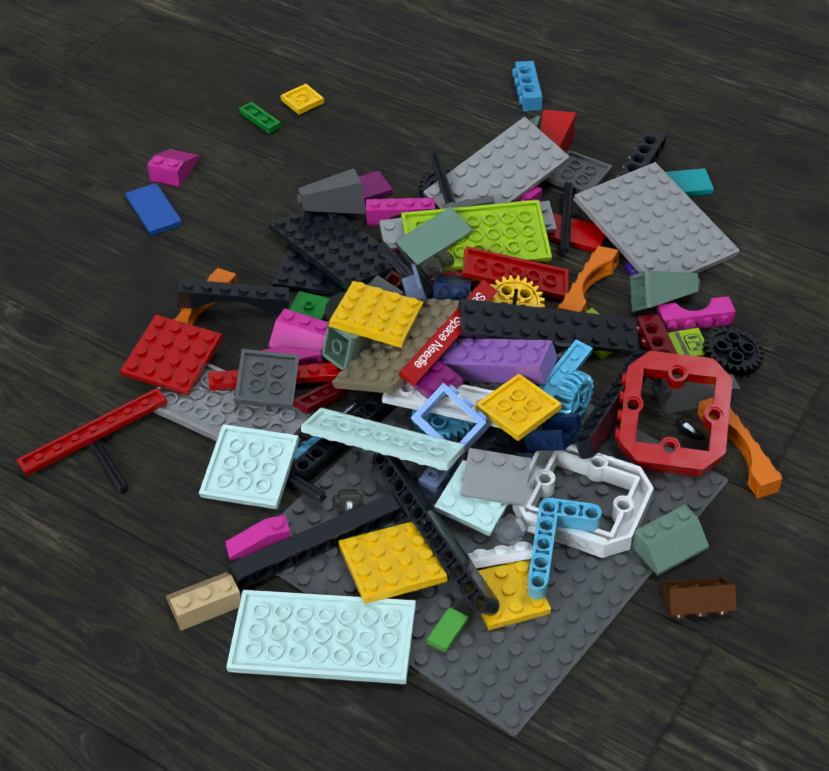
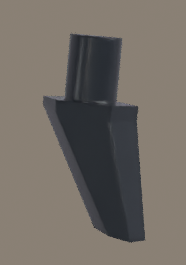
(688, 428)

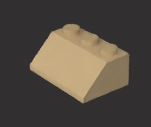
(204, 600)

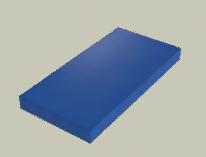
(153, 209)

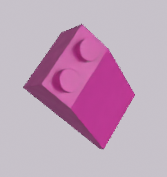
(171, 167)

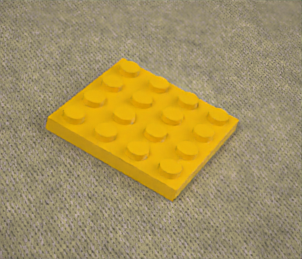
(376, 314)
(391, 562)

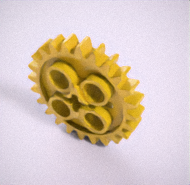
(524, 289)

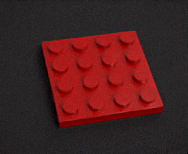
(171, 355)

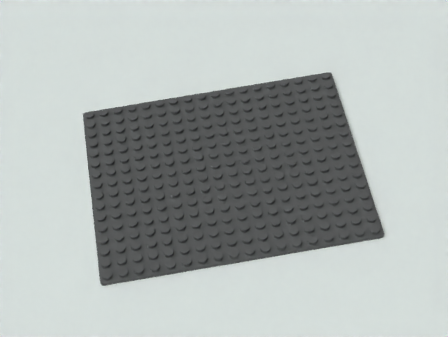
(519, 666)

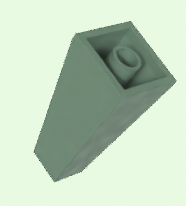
(658, 287)
(343, 347)

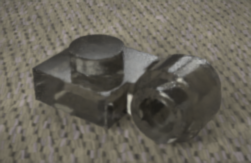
(433, 267)

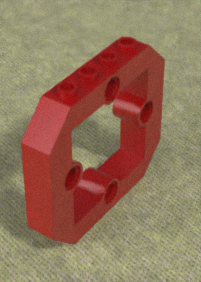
(691, 369)

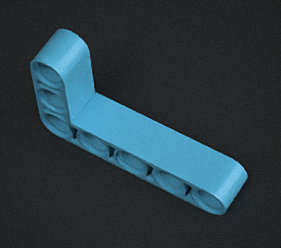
(545, 538)

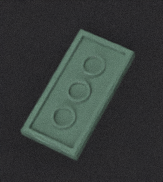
(434, 236)

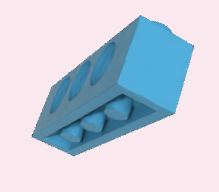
(527, 85)

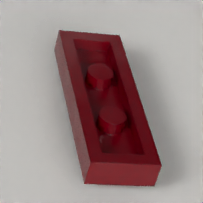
(318, 398)

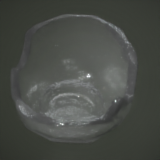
(511, 529)

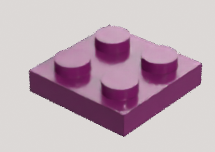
(435, 377)

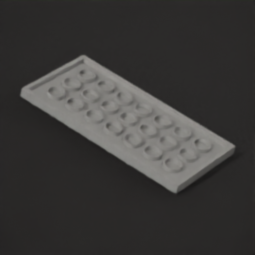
(504, 167)
(208, 411)

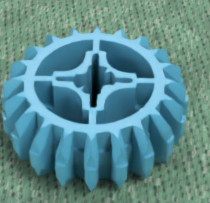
(574, 393)

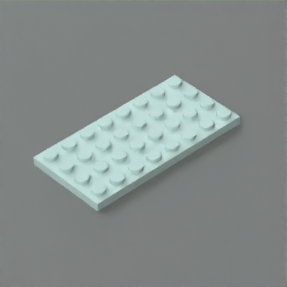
(322, 637)

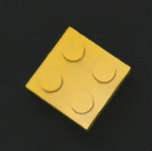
(302, 99)

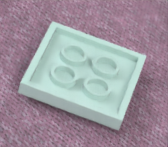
(472, 512)

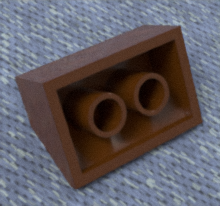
(699, 596)

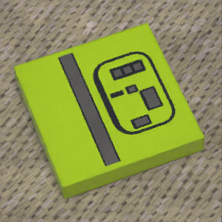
(688, 342)

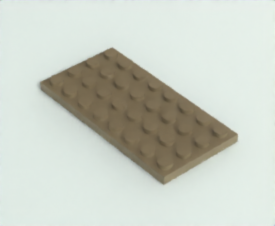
(380, 363)

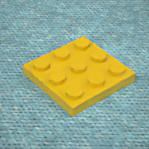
(518, 406)
(510, 587)

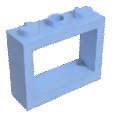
(477, 431)

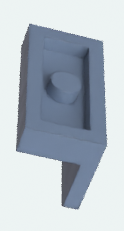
(414, 287)

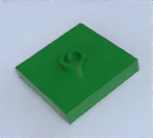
(309, 305)

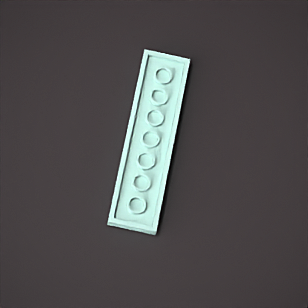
(383, 439)

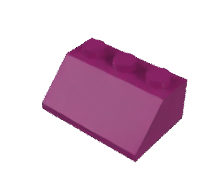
(298, 332)

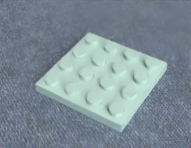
(249, 466)

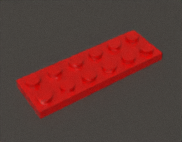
(492, 266)

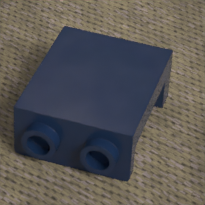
(451, 287)
(555, 434)

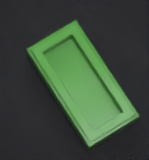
(447, 630)

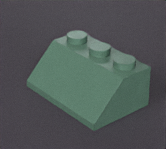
(670, 540)

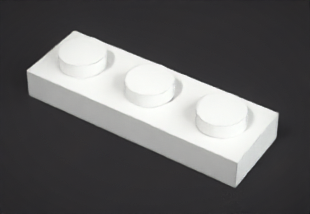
(501, 554)

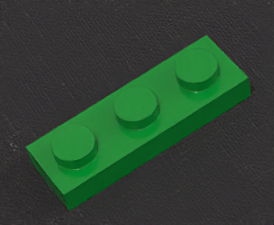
(260, 117)

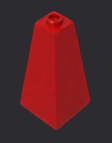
(559, 127)

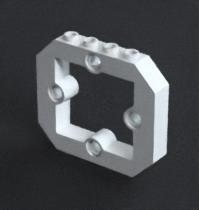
(626, 511)

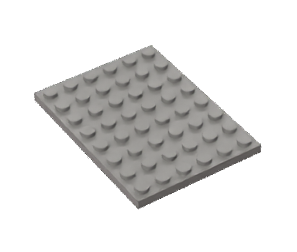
(655, 223)

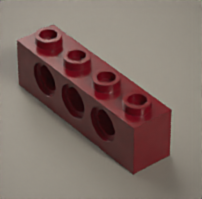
(654, 335)

